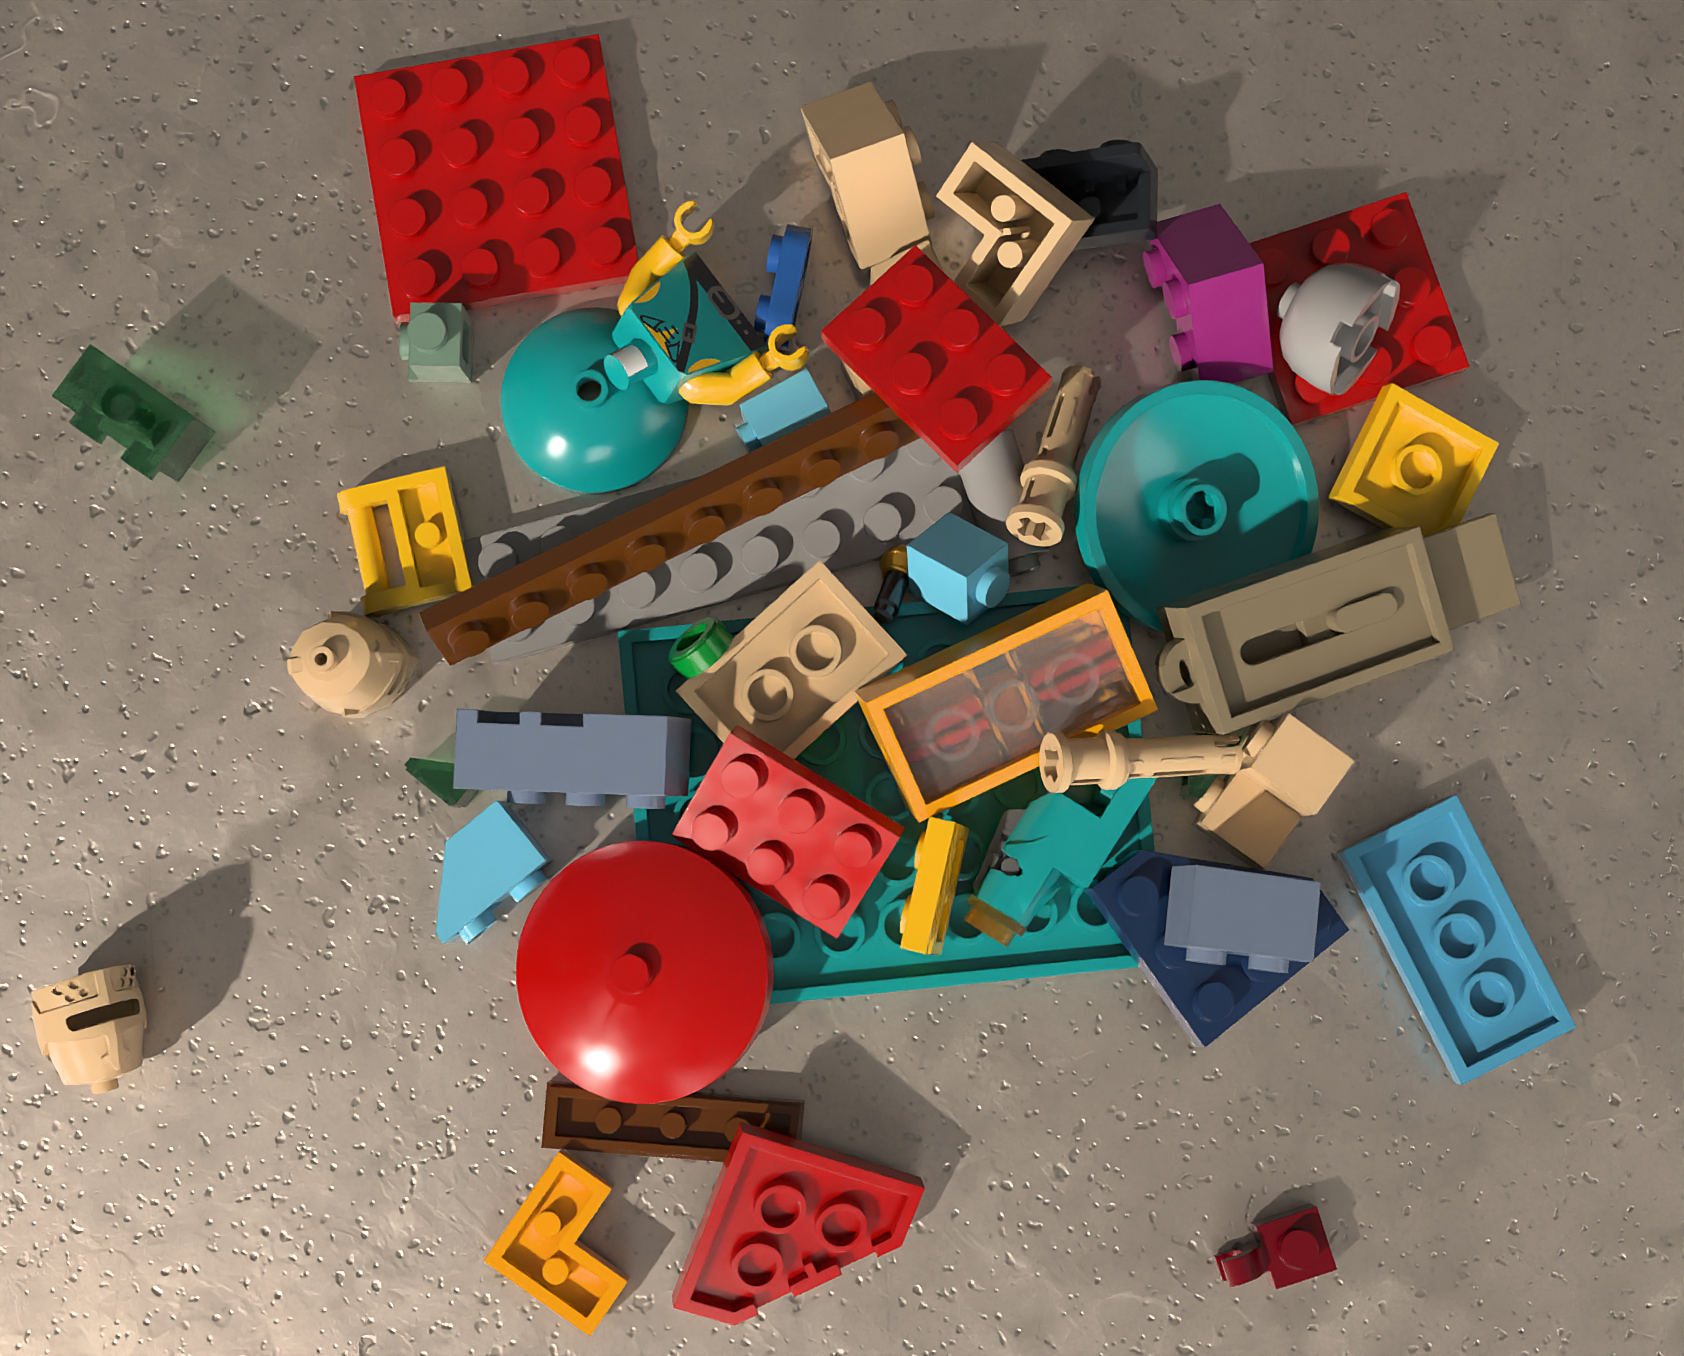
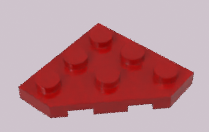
(788, 1222)

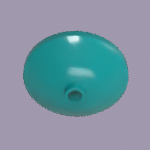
(575, 441)

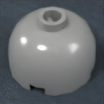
(1333, 323)

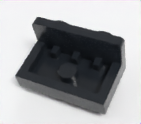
(1109, 183)

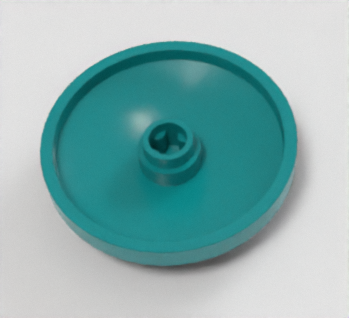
(1192, 495)

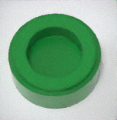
(700, 647)

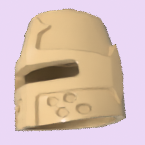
(352, 664)
(92, 1026)

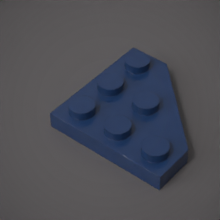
(1199, 995)

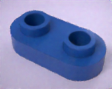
(789, 260)

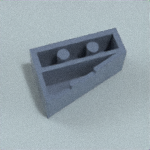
(573, 756)

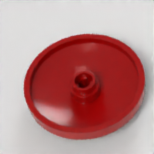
(644, 971)

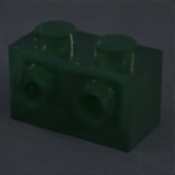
(130, 411)

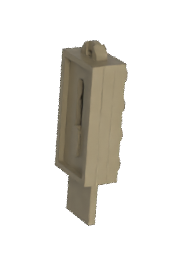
(1329, 621)

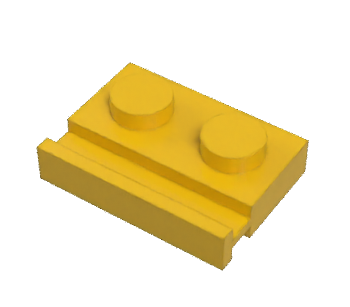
(938, 870)

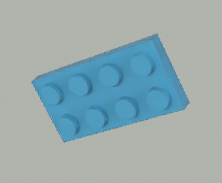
(1456, 939)

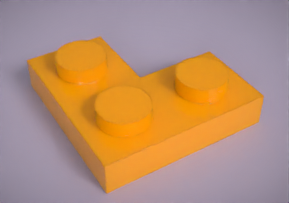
(543, 1250)

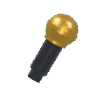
(894, 584)

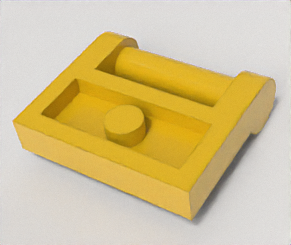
(426, 539)

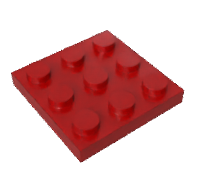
(1422, 335)

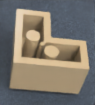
(870, 172)
(1025, 229)
(1282, 778)

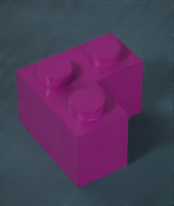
(1214, 293)

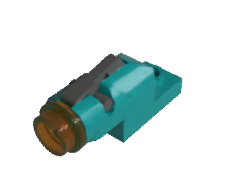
(1038, 847)

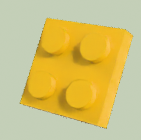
(1412, 465)

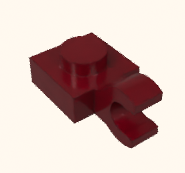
(1286, 1248)

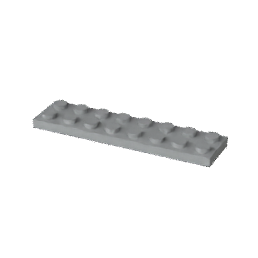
(837, 524)

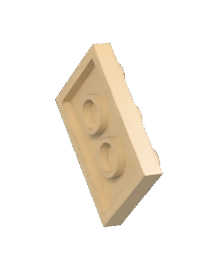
(795, 666)

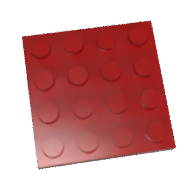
(497, 176)

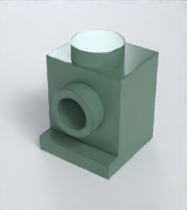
(438, 343)

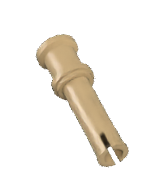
(1051, 476)
(1113, 759)

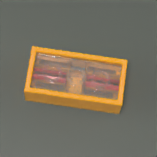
(989, 701)

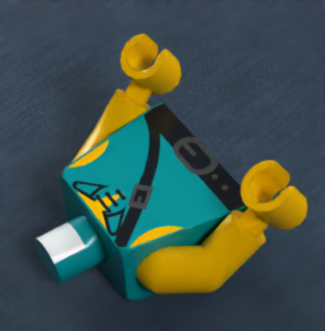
(687, 332)

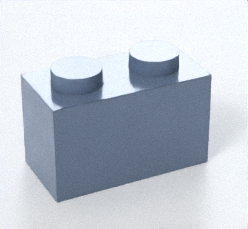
(1242, 914)

